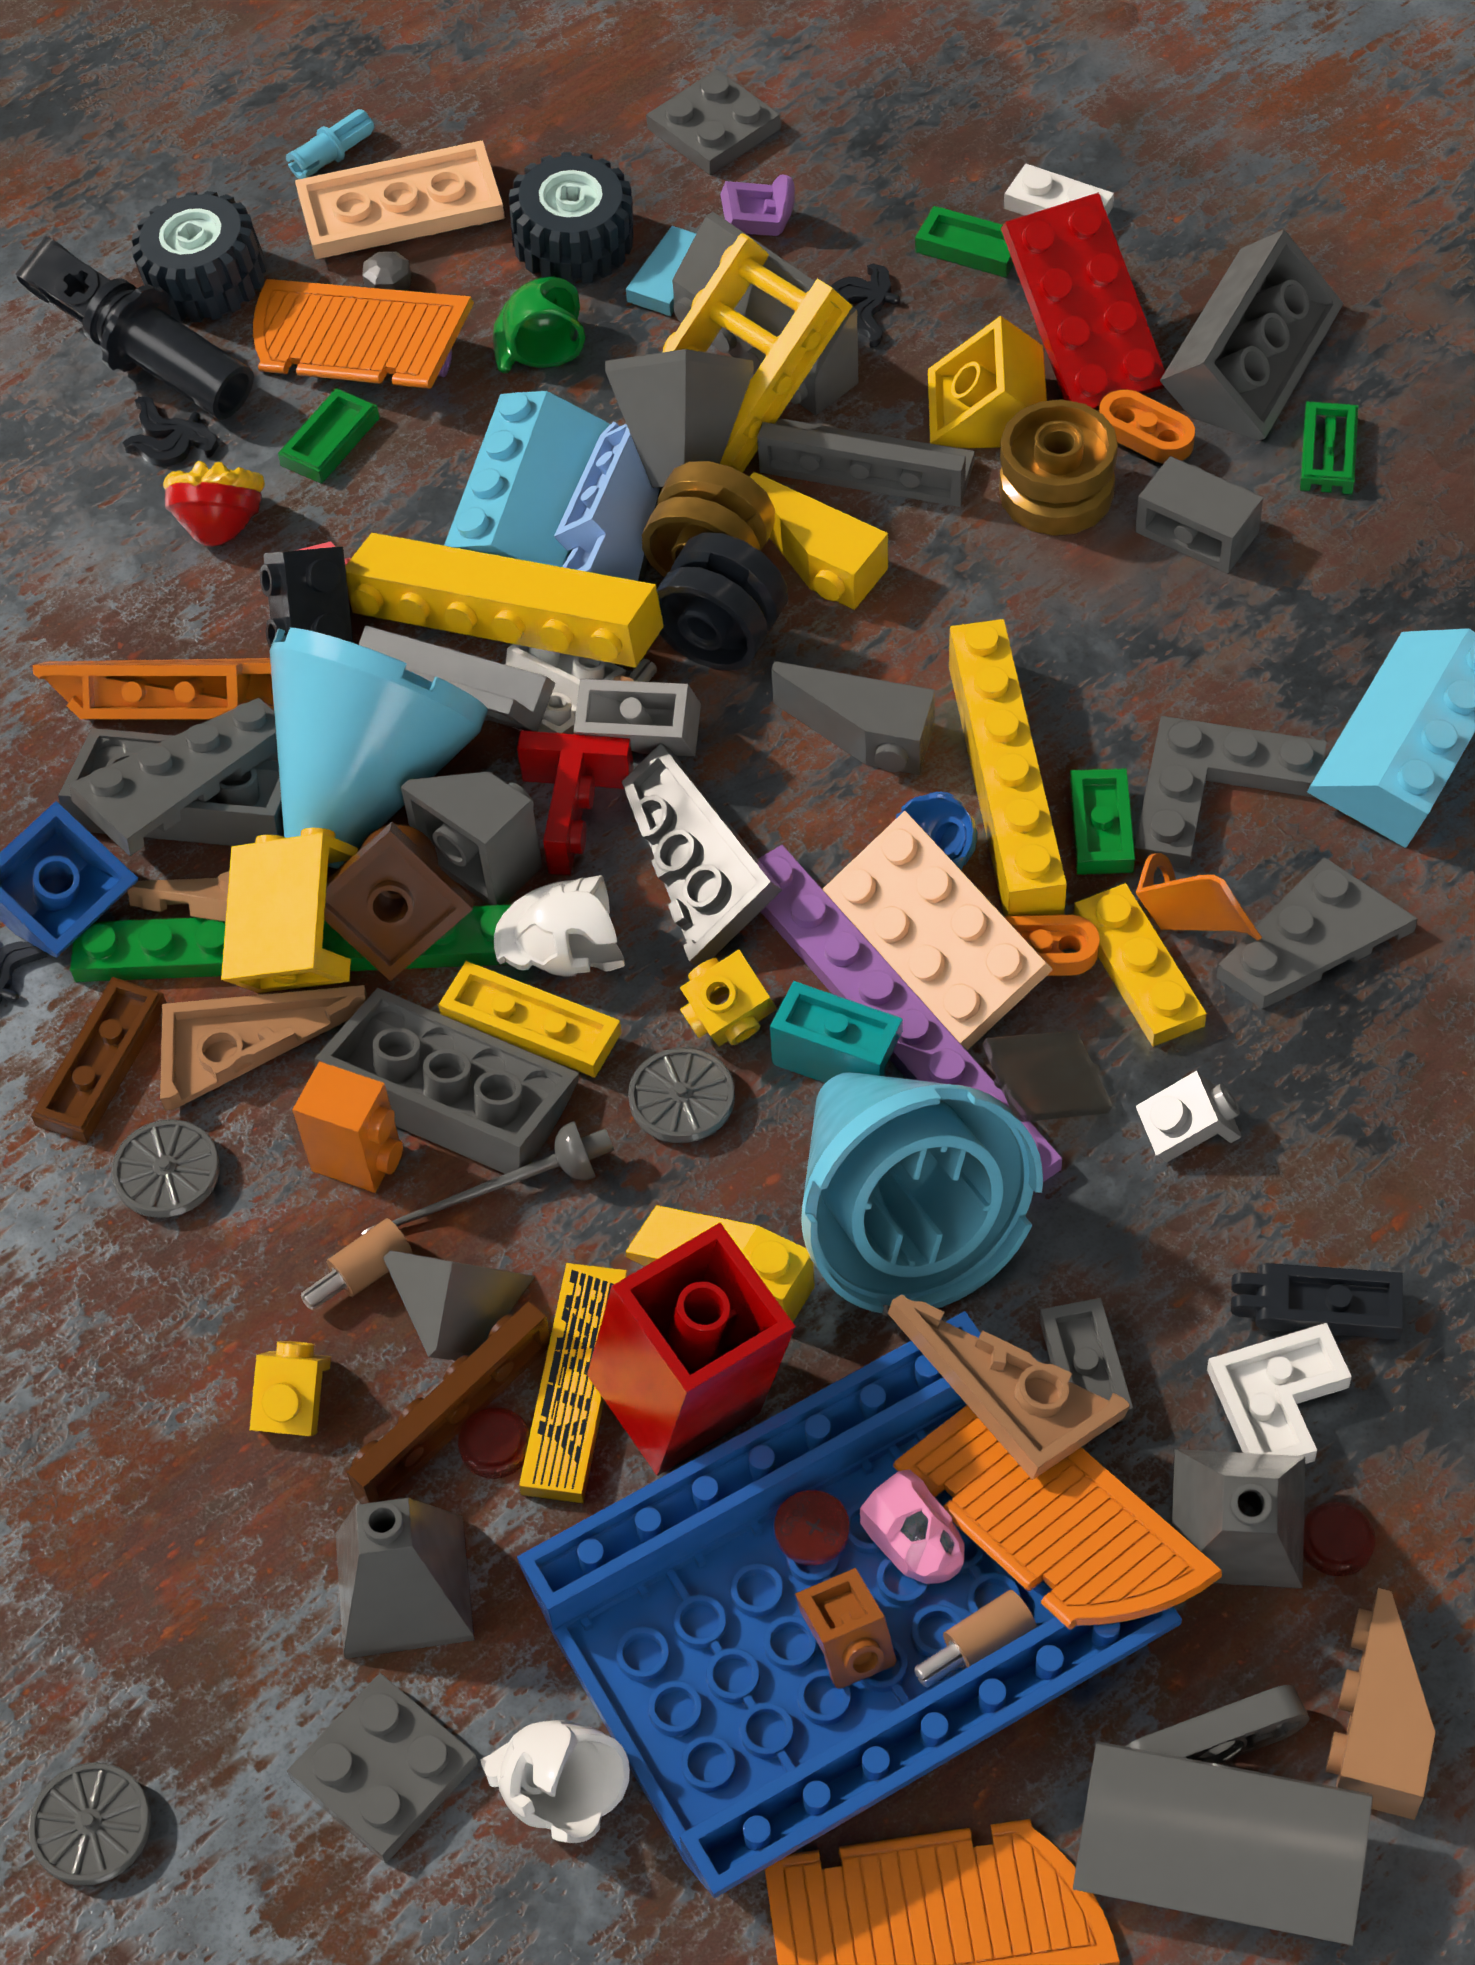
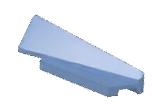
(609, 509)

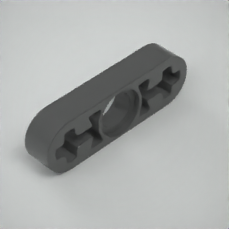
(1232, 1728)

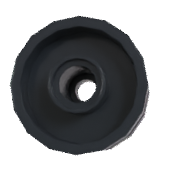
(720, 601)

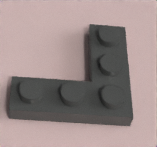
(1198, 752)

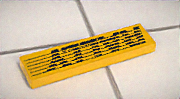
(567, 1401)

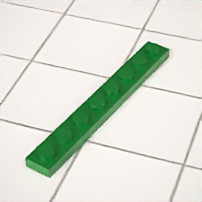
(196, 947)

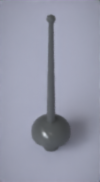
(571, 1154)

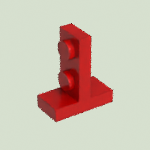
(575, 768)

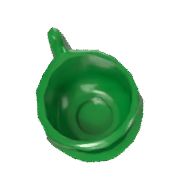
(539, 325)

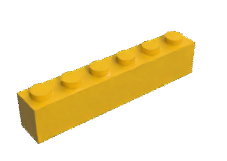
(504, 599)
(1006, 771)

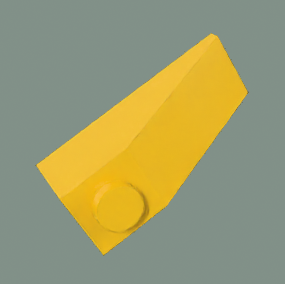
(826, 547)
(778, 1261)

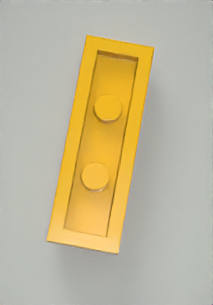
(1141, 966)
(531, 1019)

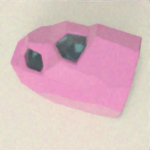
(913, 1529)

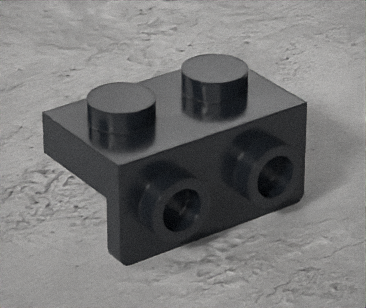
(307, 592)

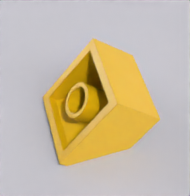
(984, 386)

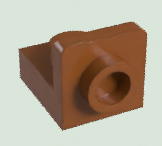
(847, 1628)

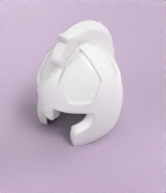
(560, 929)
(560, 1777)

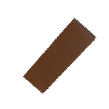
(99, 1060)

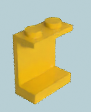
(279, 912)

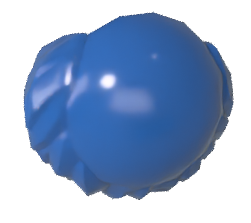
(946, 823)

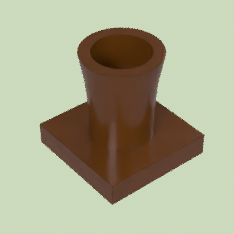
(394, 898)

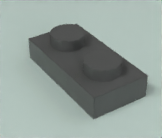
(1083, 1344)

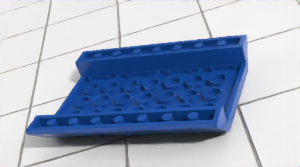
(713, 1679)

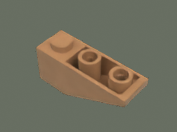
(1389, 1719)

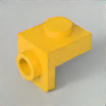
(288, 1389)

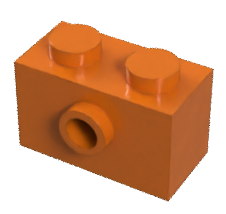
(348, 1127)

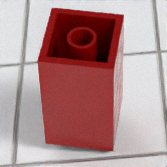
(689, 1348)

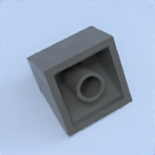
(479, 831)

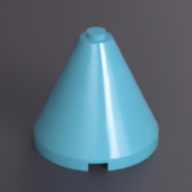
(356, 731)
(914, 1189)

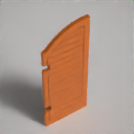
(356, 331)
(1068, 1526)
(938, 1904)

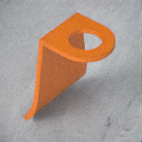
(1191, 902)

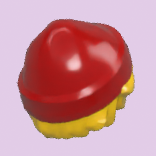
(213, 501)

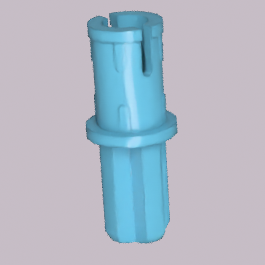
(330, 144)

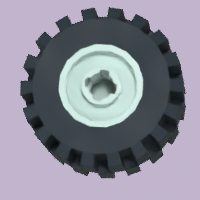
(571, 217)
(200, 254)

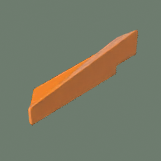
(158, 686)

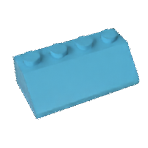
(525, 478)
(1404, 734)

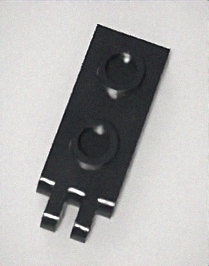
(1307, 1296)

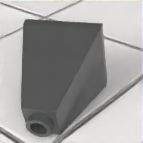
(679, 405)
(1247, 1549)
(402, 1578)

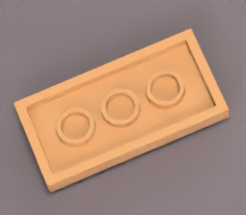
(399, 199)
(937, 930)

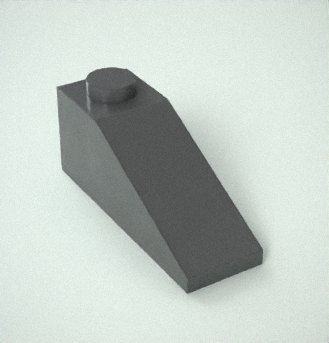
(866, 717)

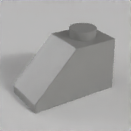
(640, 711)

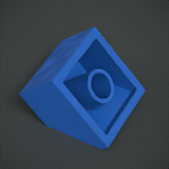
(58, 881)

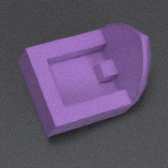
(759, 207)

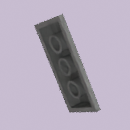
(233, 817)
(454, 1080)
(1224, 1842)

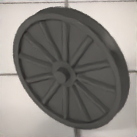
(681, 1095)
(165, 1168)
(89, 1823)

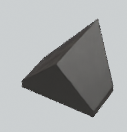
(453, 1301)

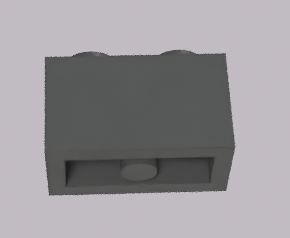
(1199, 514)

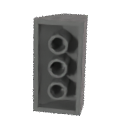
(1253, 338)
(837, 365)

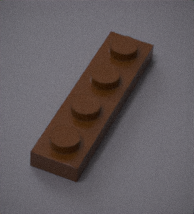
(433, 1421)

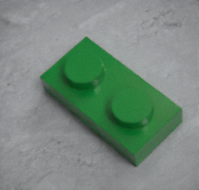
(1102, 821)

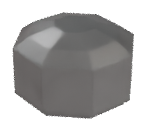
(387, 271)

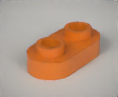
(1148, 426)
(1057, 932)

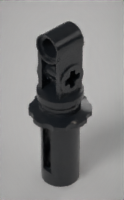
(137, 329)

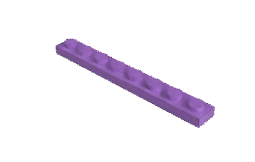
(860, 974)

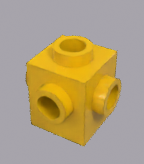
(722, 980)

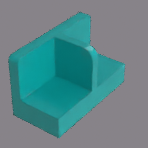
(831, 1035)

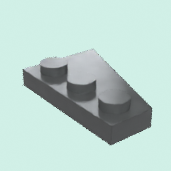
(1311, 931)

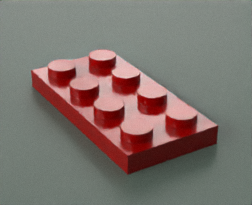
(1083, 301)

